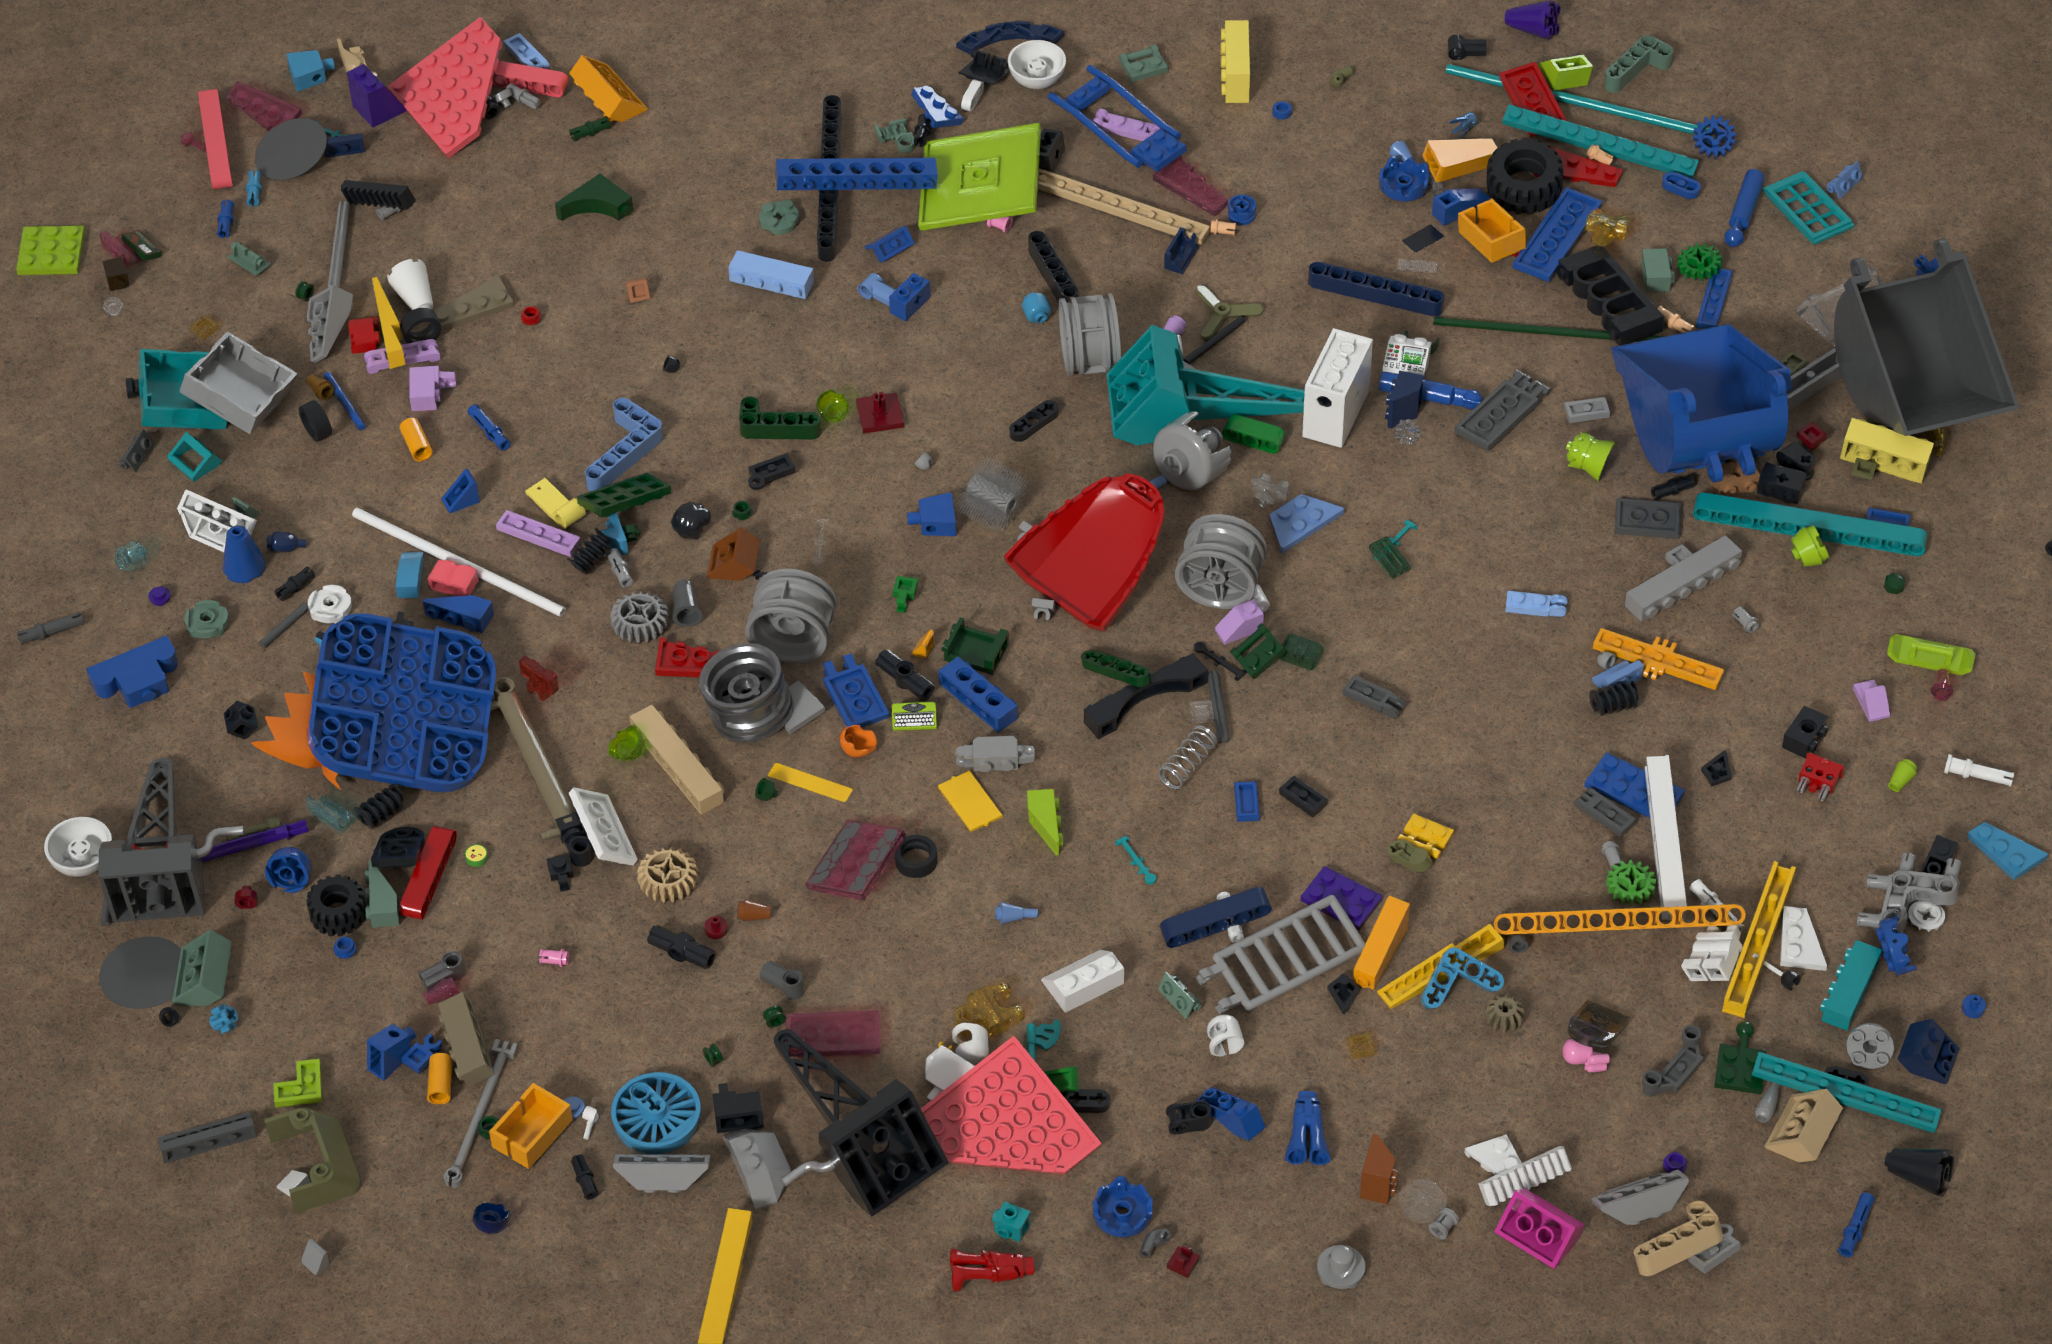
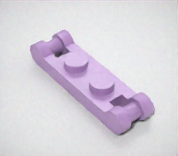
(1124, 126)
(413, 353)

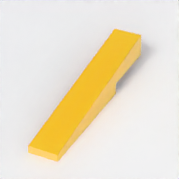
(390, 327)
(1410, 984)
(725, 1276)

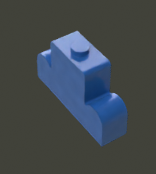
(135, 673)

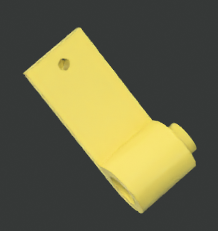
(555, 504)

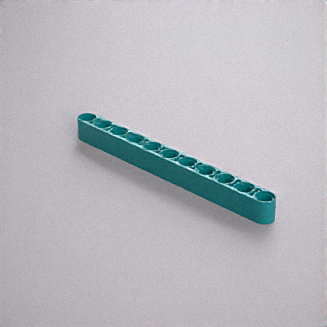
(1829, 526)

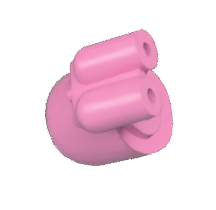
(1576, 1054)

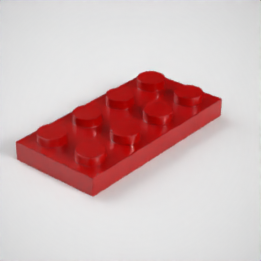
(1530, 91)

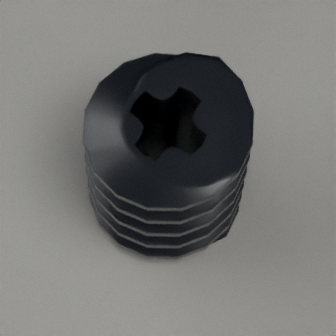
(590, 552)
(1614, 697)
(380, 806)

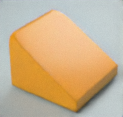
(924, 645)

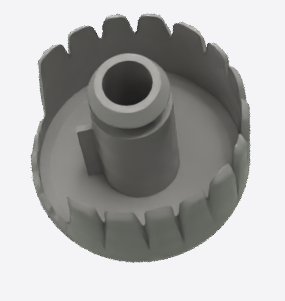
(1188, 455)

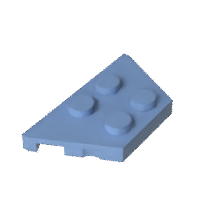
(1301, 519)

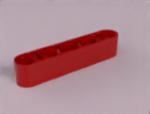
(427, 872)

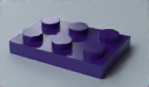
(1354, 898)

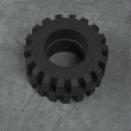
(338, 919)

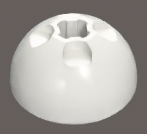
(1036, 63)
(75, 845)

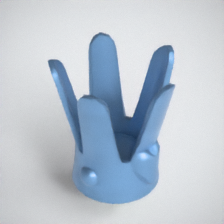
(1468, 121)

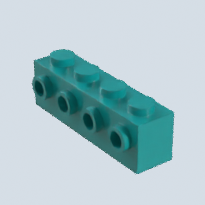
(1851, 985)

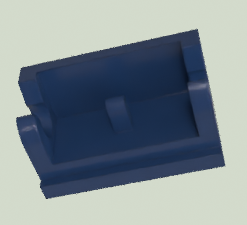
(1180, 252)

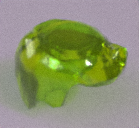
(627, 745)

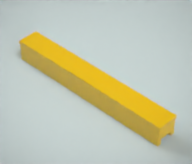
(1758, 940)

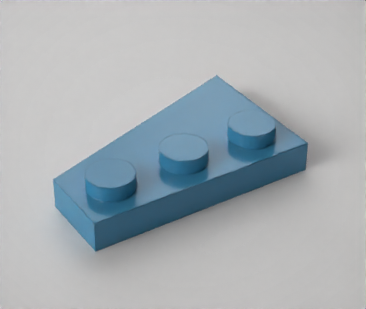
(2005, 850)

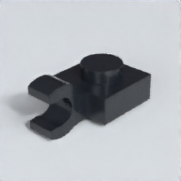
(560, 870)

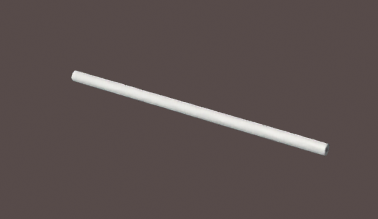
(446, 555)

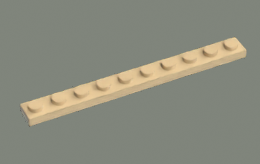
(1119, 205)

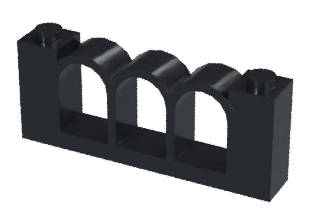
(1622, 329)

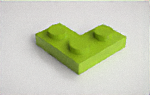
(304, 1090)

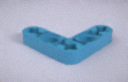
(1452, 970)

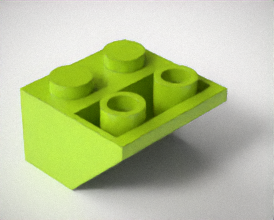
(1566, 72)

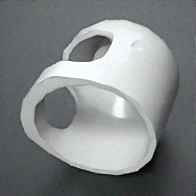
(1223, 1028)
(975, 1049)

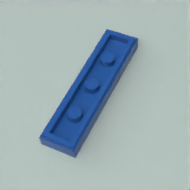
(1714, 299)

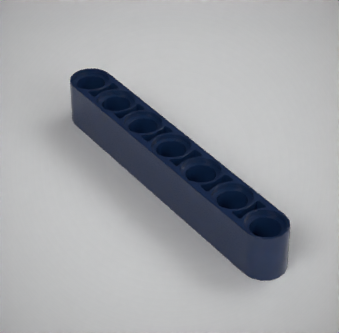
(1376, 289)

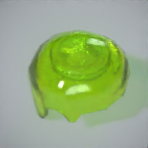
(832, 406)

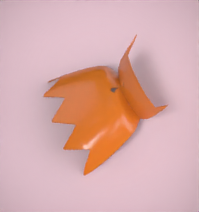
(291, 733)

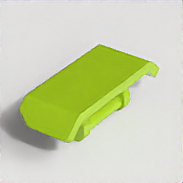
(1930, 654)

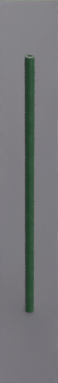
(1527, 328)

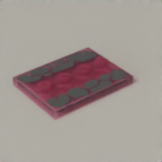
(855, 859)

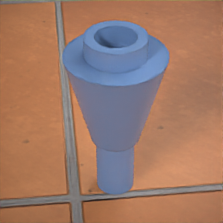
(1400, 150)
(1008, 913)

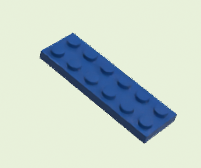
(1556, 234)

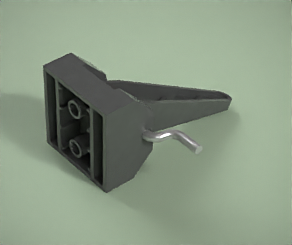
(131, 874)

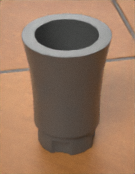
(686, 605)

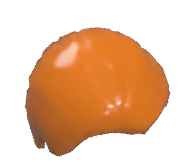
(857, 741)

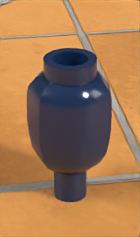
(284, 542)

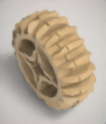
(667, 874)

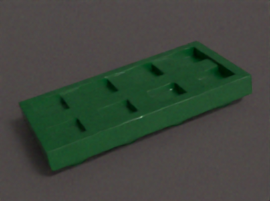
(624, 495)

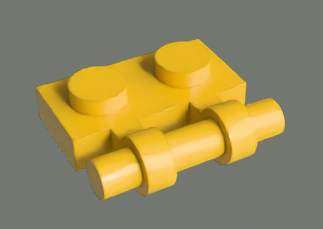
(1428, 832)

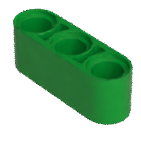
(1254, 433)

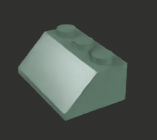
(202, 970)

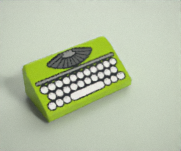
(914, 716)

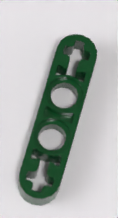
(1135, 675)

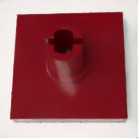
(879, 412)

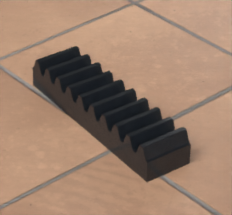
(377, 193)

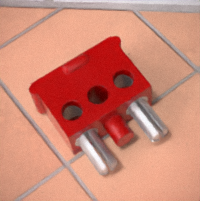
(1819, 774)

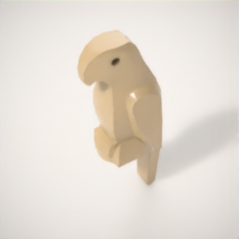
(352, 58)

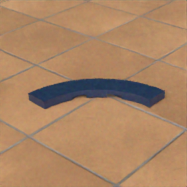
(1009, 31)

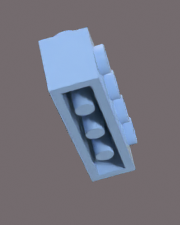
(771, 274)

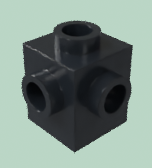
(240, 720)

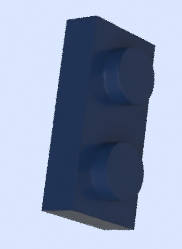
(344, 145)

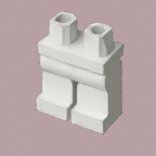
(1713, 952)

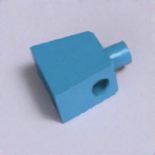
(308, 68)

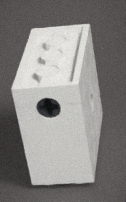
(1337, 388)

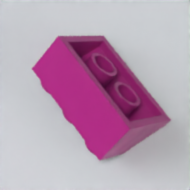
(1539, 1227)

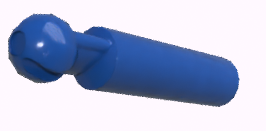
(1744, 207)
(1438, 392)

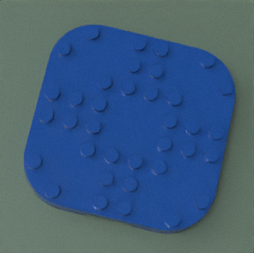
(401, 703)

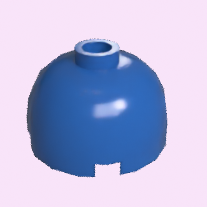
(288, 865)

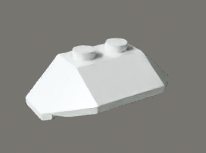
(209, 520)

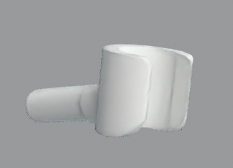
(592, 1116)

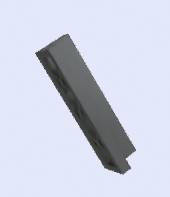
(207, 1137)

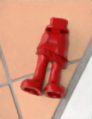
(996, 1267)

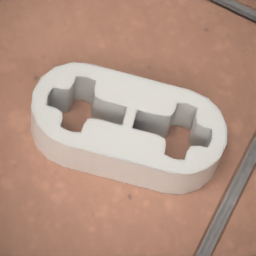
(972, 95)

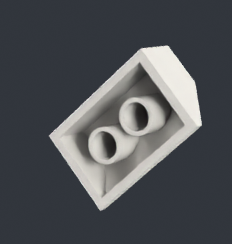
(1085, 979)

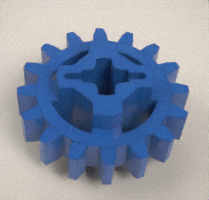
(1707, 138)

